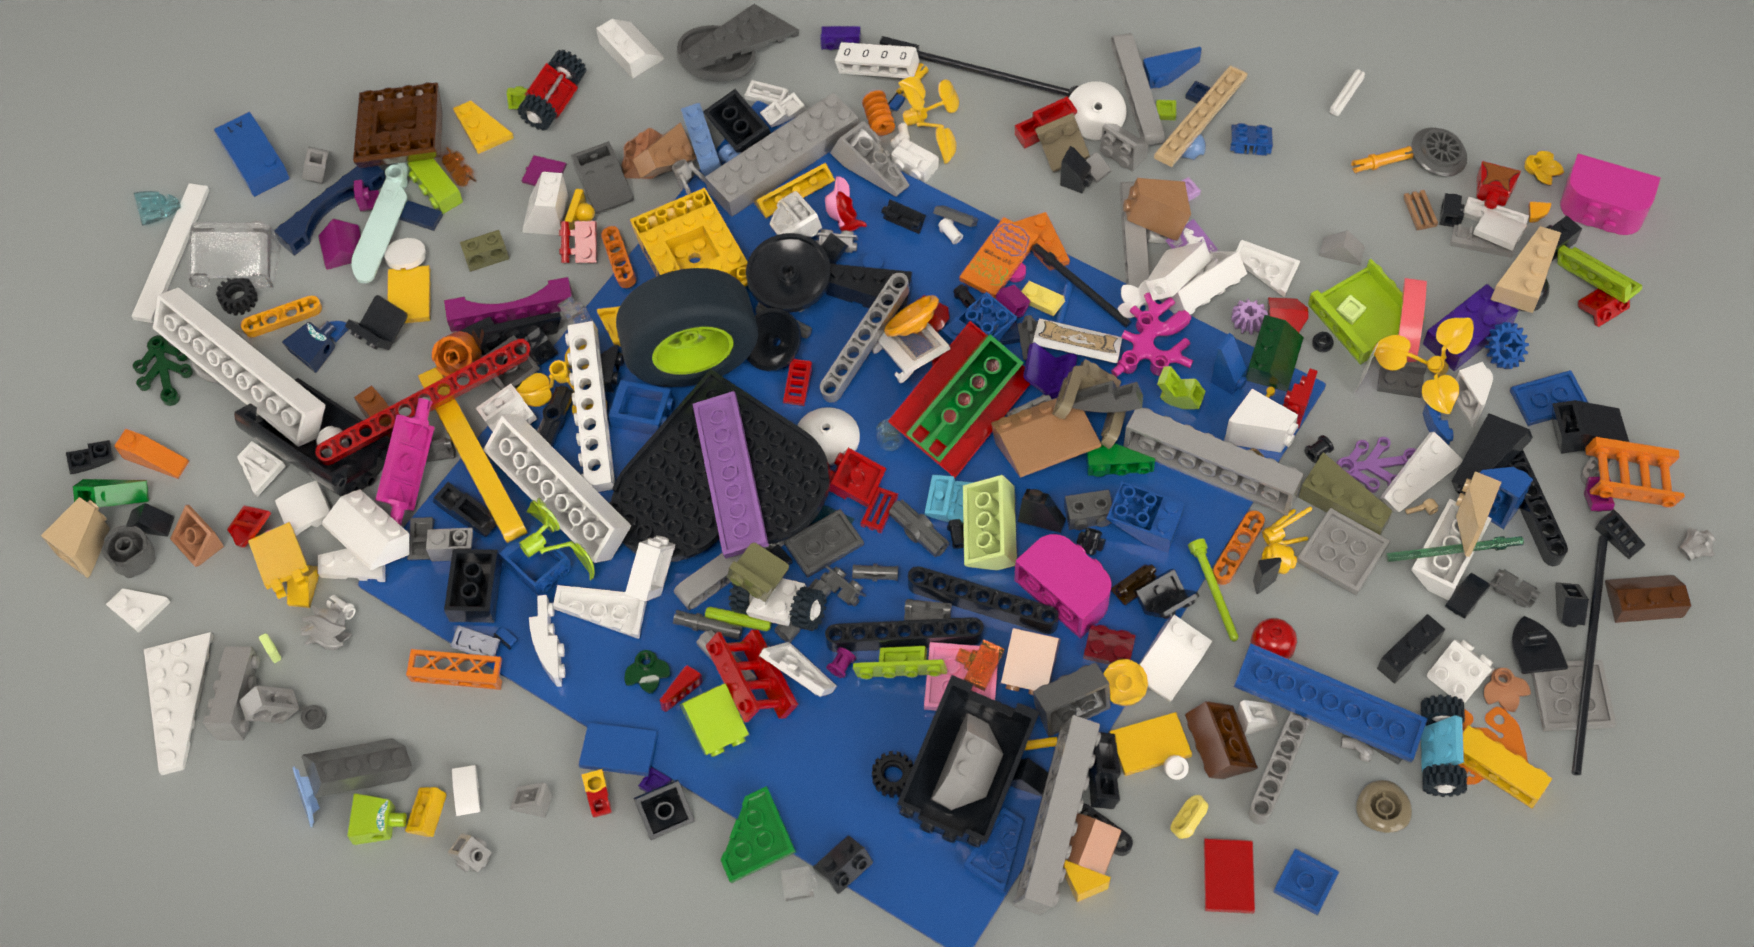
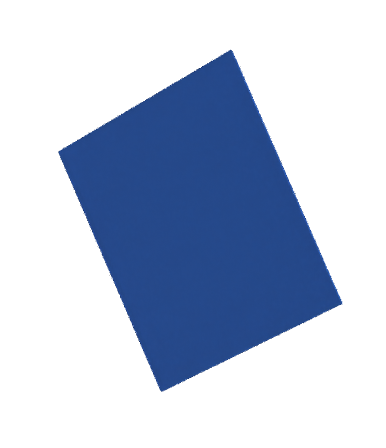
(826, 747)

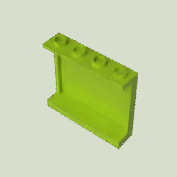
(1382, 312)

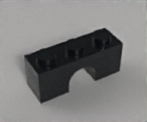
(1410, 647)

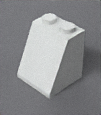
(547, 205)
(1261, 424)

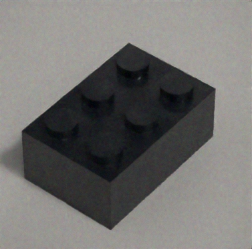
(473, 585)

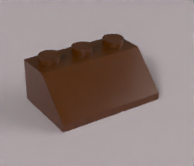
(1647, 598)
(1220, 740)

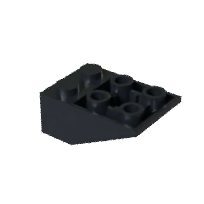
(1580, 422)

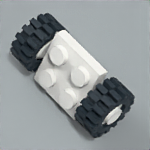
(787, 603)

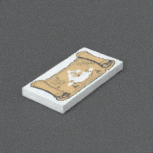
(1077, 340)

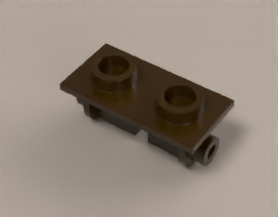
(1125, 588)

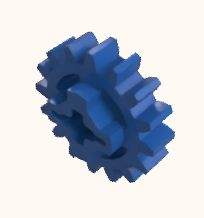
(1503, 335)

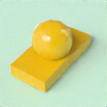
(579, 209)

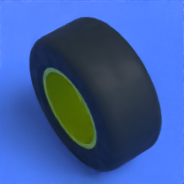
(685, 326)

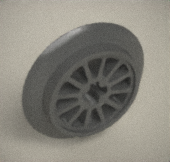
(1442, 162)

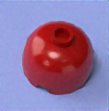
(1275, 636)

